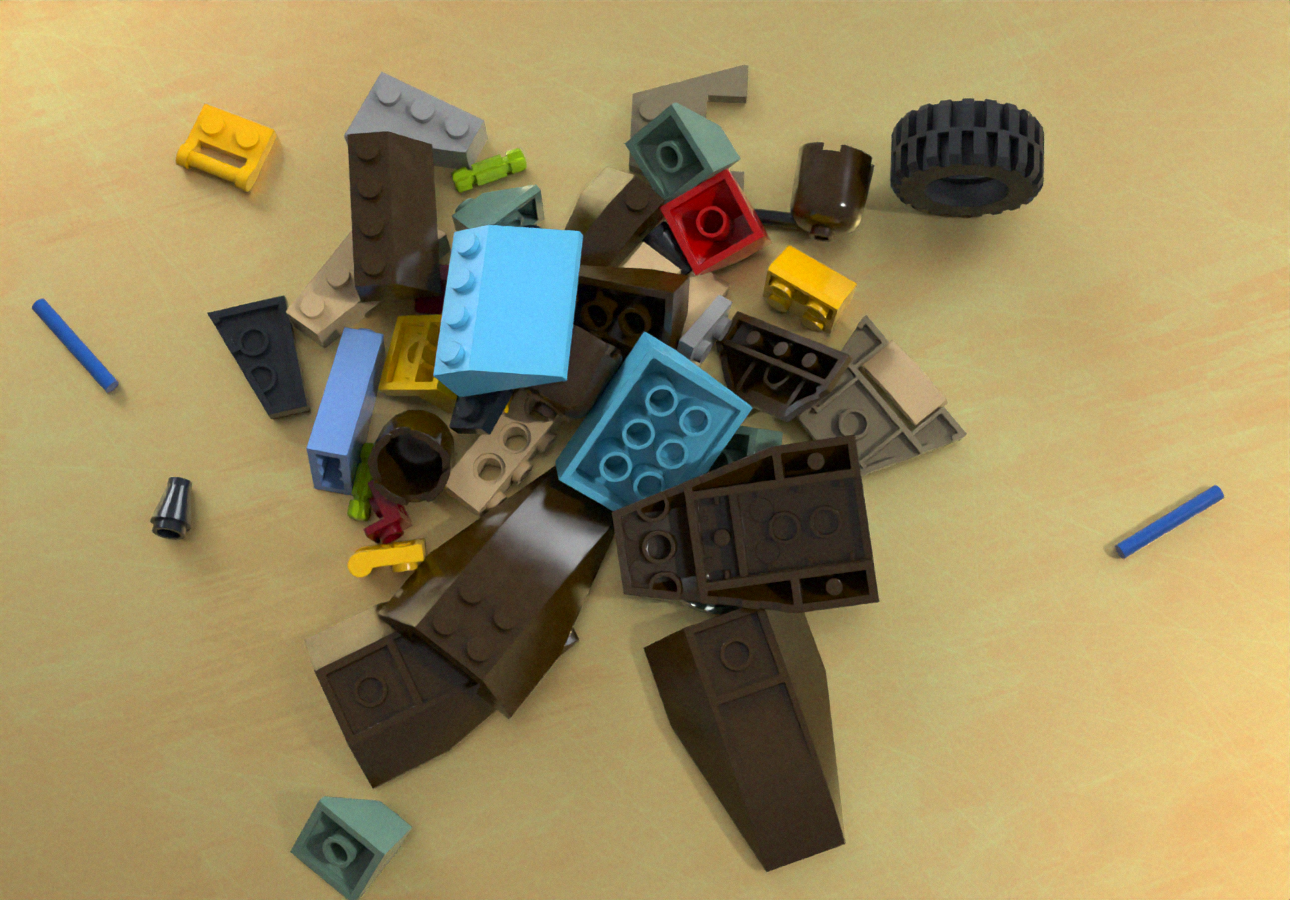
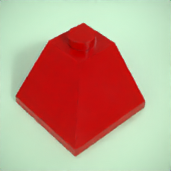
(715, 224)

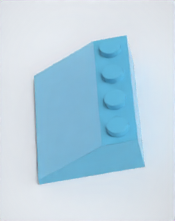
(508, 308)
(650, 428)

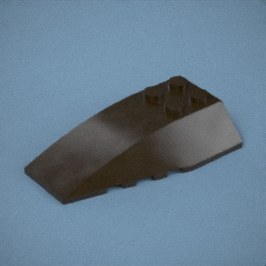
(756, 533)
(508, 588)

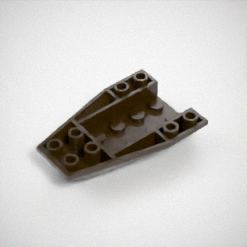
(395, 695)
(758, 725)

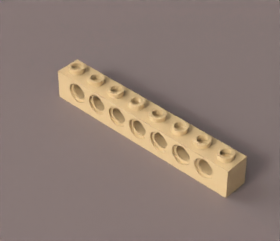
(465, 480)

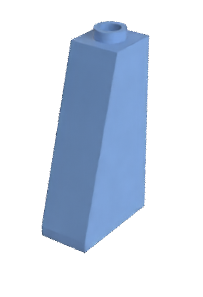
(346, 410)

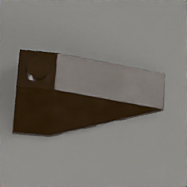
(614, 217)
(625, 302)

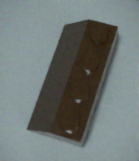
(393, 217)

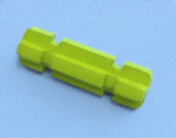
(489, 170)
(359, 507)

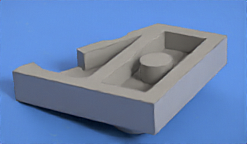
(706, 330)

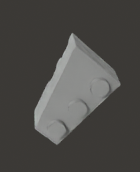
(410, 112)

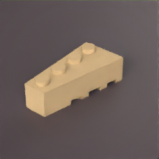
(332, 299)

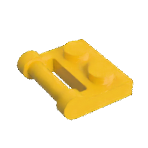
(231, 137)
(400, 554)

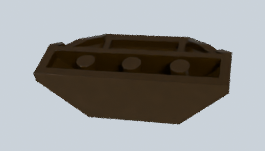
(777, 367)

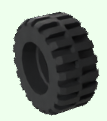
(967, 158)

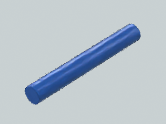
(75, 345)
(1169, 521)

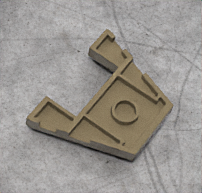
(693, 93)
(860, 410)

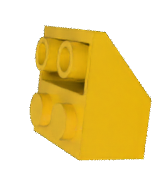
(807, 290)

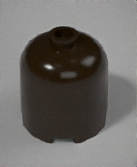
(830, 190)
(587, 378)
(412, 457)

